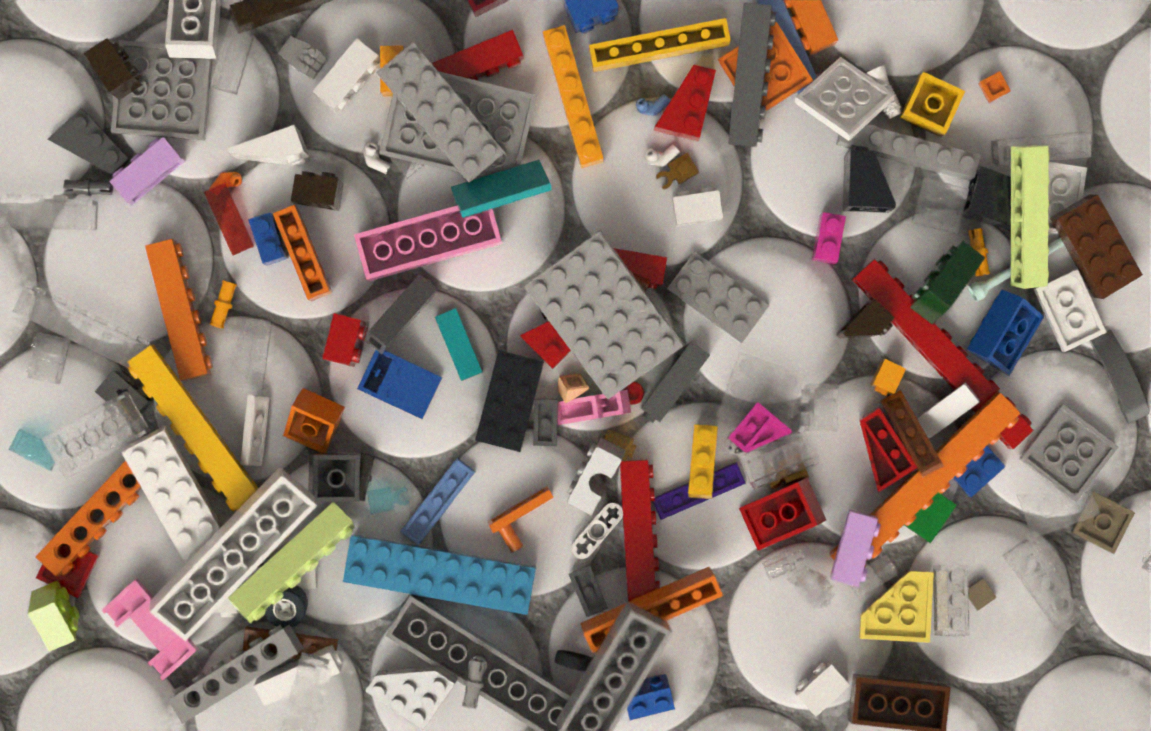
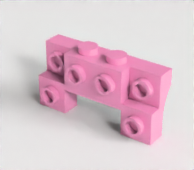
(134, 604)

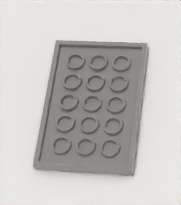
(500, 110)
(603, 315)

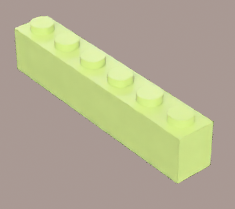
(1029, 216)
(292, 562)

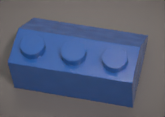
(1005, 332)

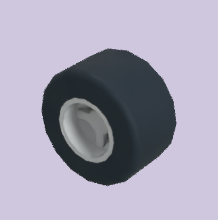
(283, 613)

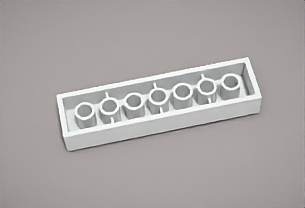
(232, 554)

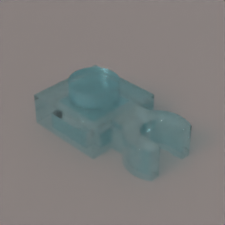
(382, 499)

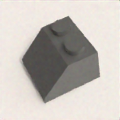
(334, 477)

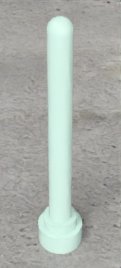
(979, 290)

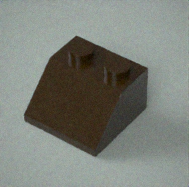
(868, 322)

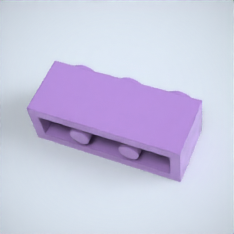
(146, 170)
(855, 548)

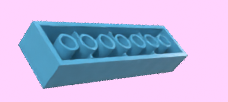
(439, 574)

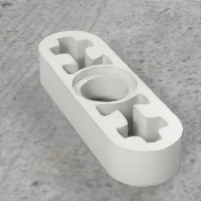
(580, 539)

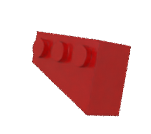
(688, 107)
(547, 344)

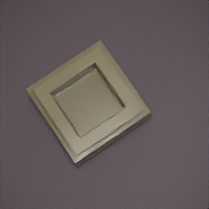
(980, 594)

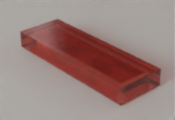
(229, 219)

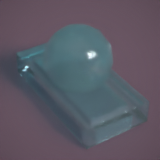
(32, 449)

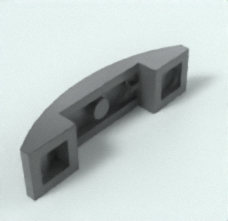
(1121, 376)

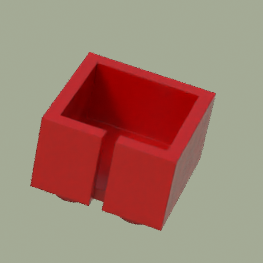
(345, 340)

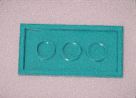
(501, 188)

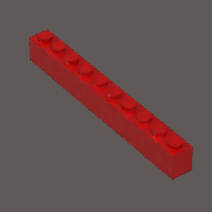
(934, 343)

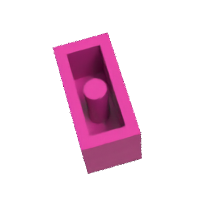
(828, 238)

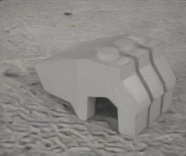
(302, 57)

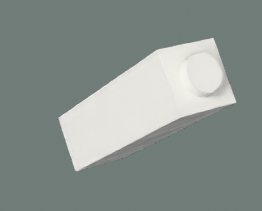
(279, 682)

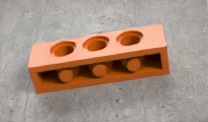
(302, 253)

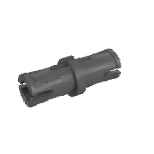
(87, 187)

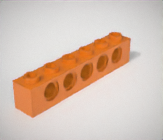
(50, 554)

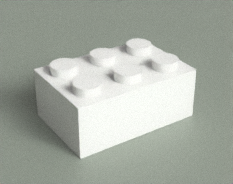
(193, 28)

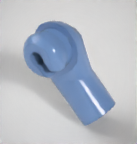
(650, 107)

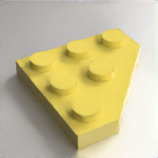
(901, 611)

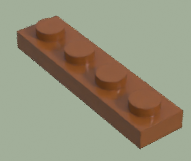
(911, 433)
(310, 643)

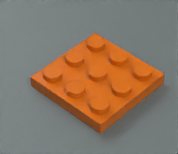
(786, 70)

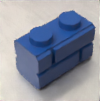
(268, 239)

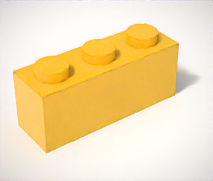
(703, 461)

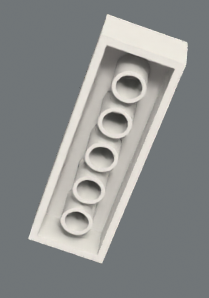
(172, 491)

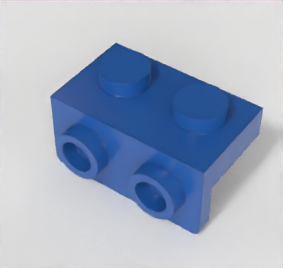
(651, 698)

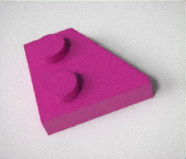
(757, 429)

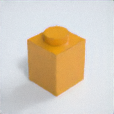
(887, 377)

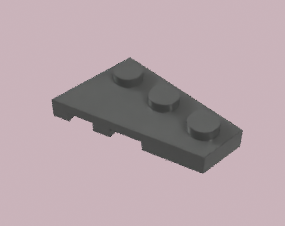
(87, 140)

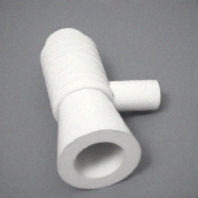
(879, 74)

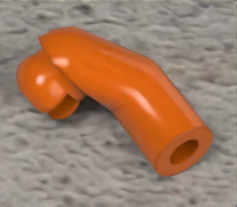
(232, 179)

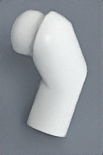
(661, 158)
(373, 160)

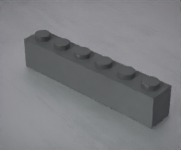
(750, 75)

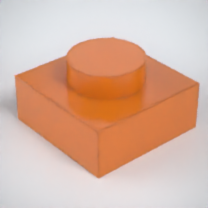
(994, 87)

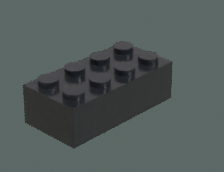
(509, 401)

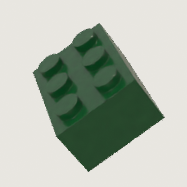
(946, 281)

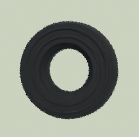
(573, 660)

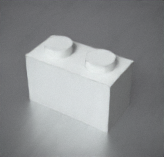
(697, 207)
(821, 688)

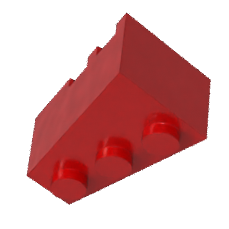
(885, 449)

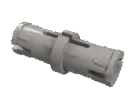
(473, 683)

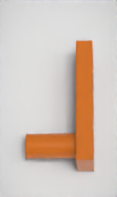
(502, 521)

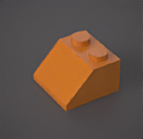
(313, 420)

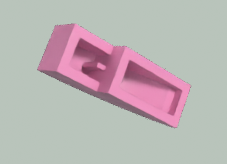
(593, 407)

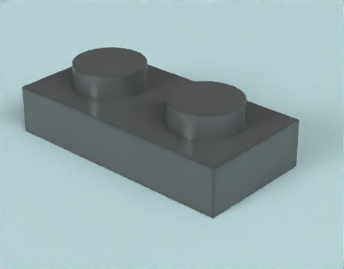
(545, 422)
(588, 591)

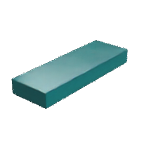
(458, 344)

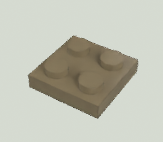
(1108, 527)

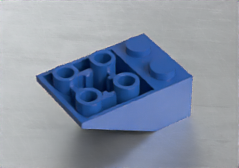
(399, 383)

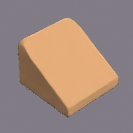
(571, 386)

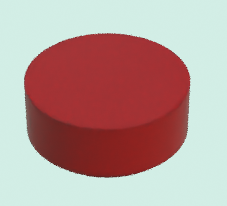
(635, 393)

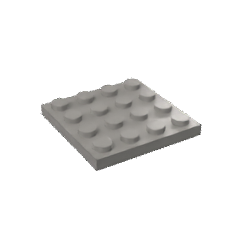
(171, 97)

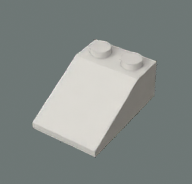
(278, 147)

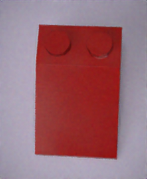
(782, 514)

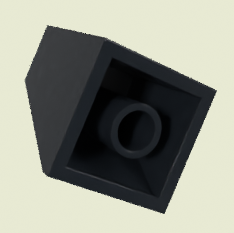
(865, 183)
(989, 198)

